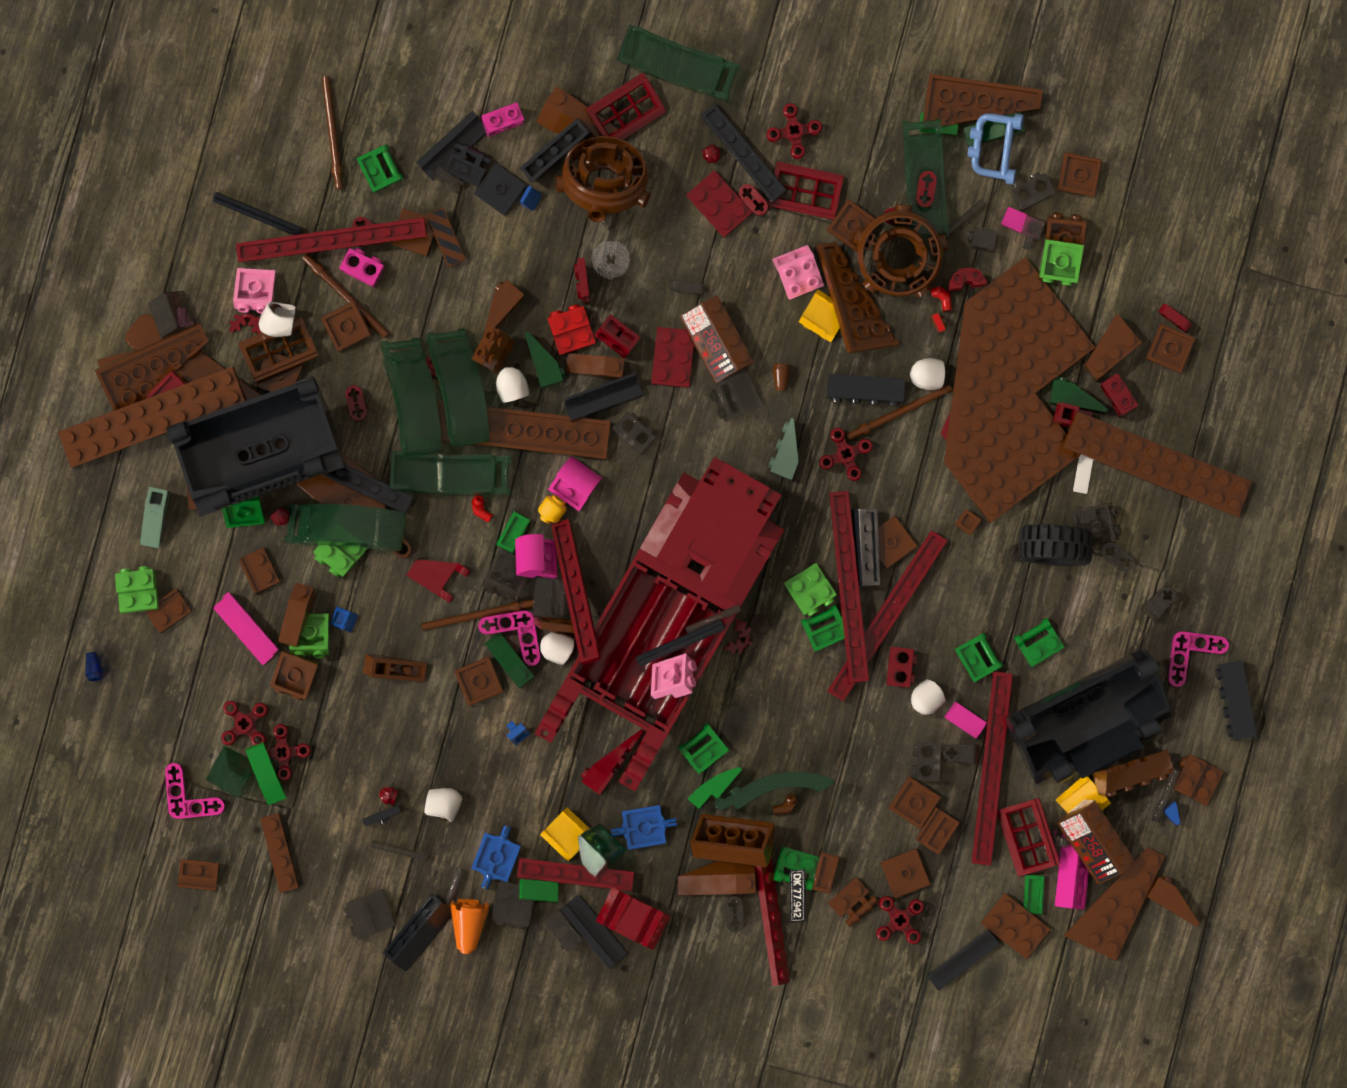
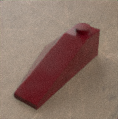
(603, 771)

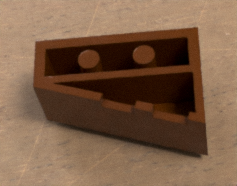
(1112, 348)

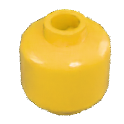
(552, 509)

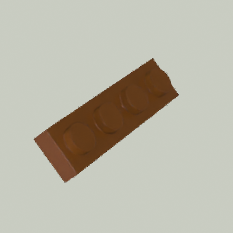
(279, 852)

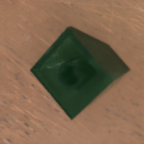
(231, 772)
(599, 850)

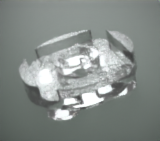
(611, 270)

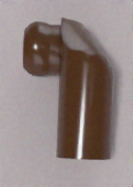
(787, 806)

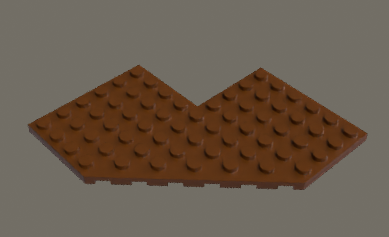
(998, 428)

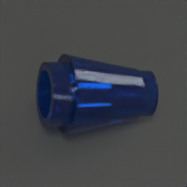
(93, 667)

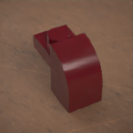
(1065, 414)

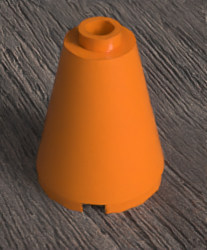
(468, 923)

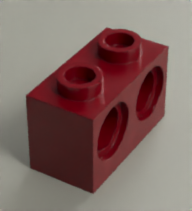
(617, 336)
(1118, 395)
(895, 666)

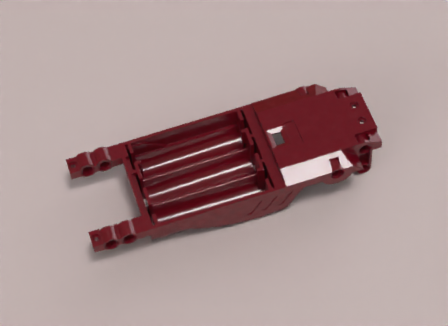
(702, 522)

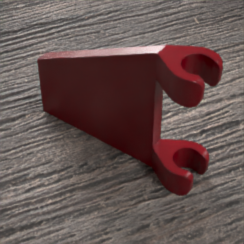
(435, 575)

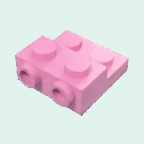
(253, 289)
(673, 677)

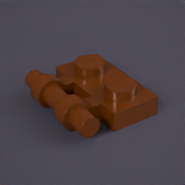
(848, 898)

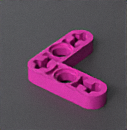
(522, 629)
(1190, 646)
(187, 804)

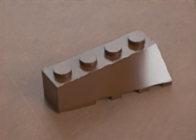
(1133, 772)

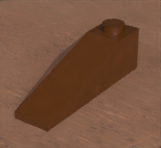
(563, 109)
(718, 879)

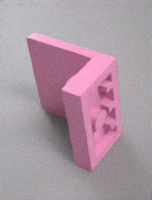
(798, 272)

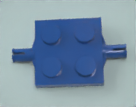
(643, 827)
(496, 857)

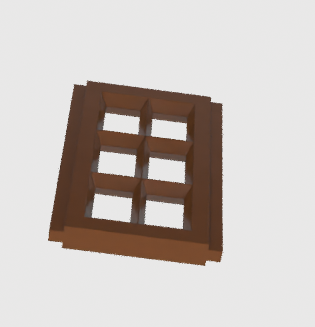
(284, 365)

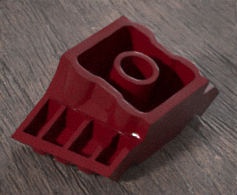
(633, 918)

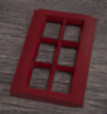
(616, 95)
(813, 174)
(1015, 850)

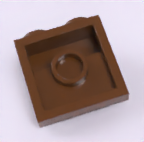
(1066, 228)
(493, 349)
(294, 675)
(1197, 779)

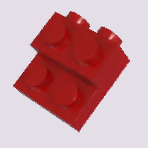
(571, 329)

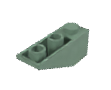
(787, 456)
(154, 516)

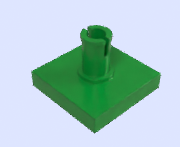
(244, 513)

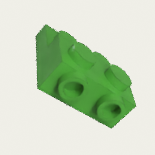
(1061, 262)
(339, 557)
(137, 590)
(810, 590)
(315, 637)

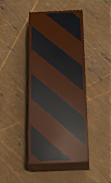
(445, 237)

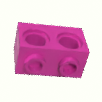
(502, 119)
(359, 271)

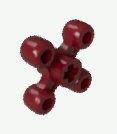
(795, 139)
(849, 461)
(238, 717)
(291, 752)
(905, 926)

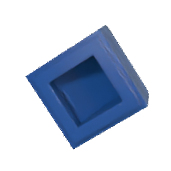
(530, 198)
(343, 619)
(1172, 813)

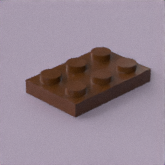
(1015, 925)

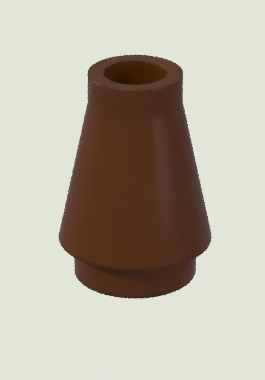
(781, 375)

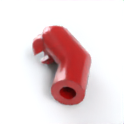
(944, 296)
(479, 510)

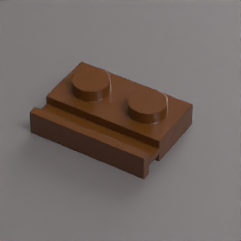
(259, 570)
(171, 610)
(937, 831)
(198, 874)

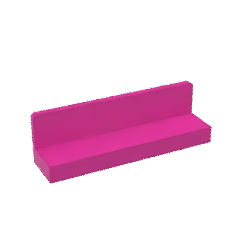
(246, 628)
(1071, 880)

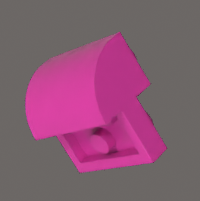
(575, 483)
(535, 556)

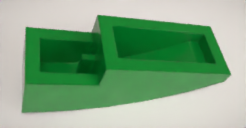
(265, 773)
(714, 786)

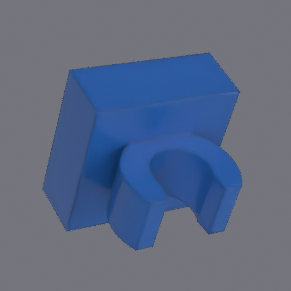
(517, 733)

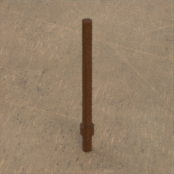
(336, 170)
(319, 270)
(866, 428)
(514, 606)

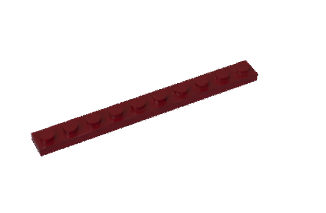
(331, 240)
(848, 587)
(892, 607)
(991, 768)

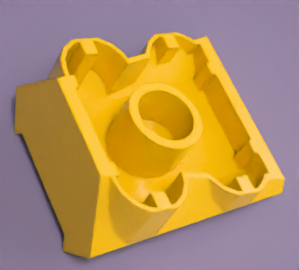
(821, 316)
(1079, 791)
(564, 833)

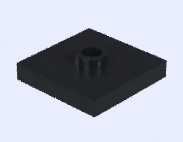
(500, 189)
(382, 817)

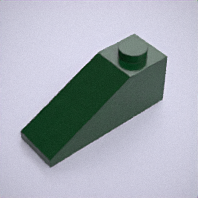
(992, 131)
(546, 366)
(1071, 394)
(509, 660)

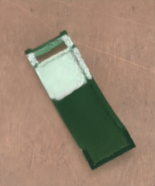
(676, 63)
(924, 154)
(460, 388)
(413, 397)
(449, 474)
(346, 526)
(743, 795)

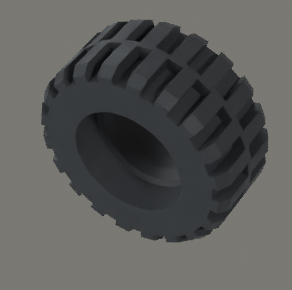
(1055, 545)

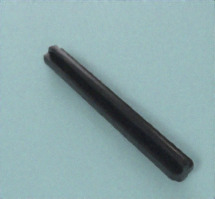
(256, 214)
(680, 642)

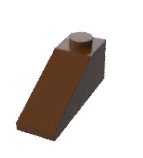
(503, 303)
(595, 366)
(297, 614)
(394, 668)
(1169, 897)

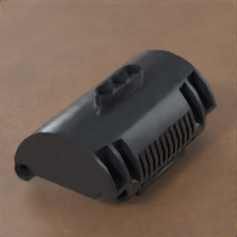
(213, 444)
(1091, 720)

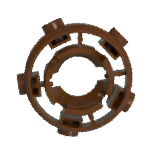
(606, 194)
(919, 285)

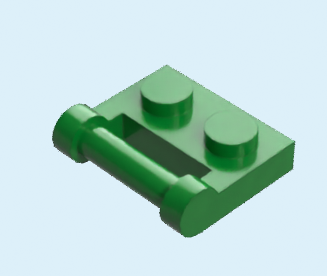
(373, 171)
(826, 635)
(1042, 648)
(973, 661)
(708, 753)
(796, 860)

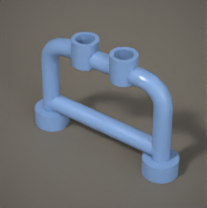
(975, 150)

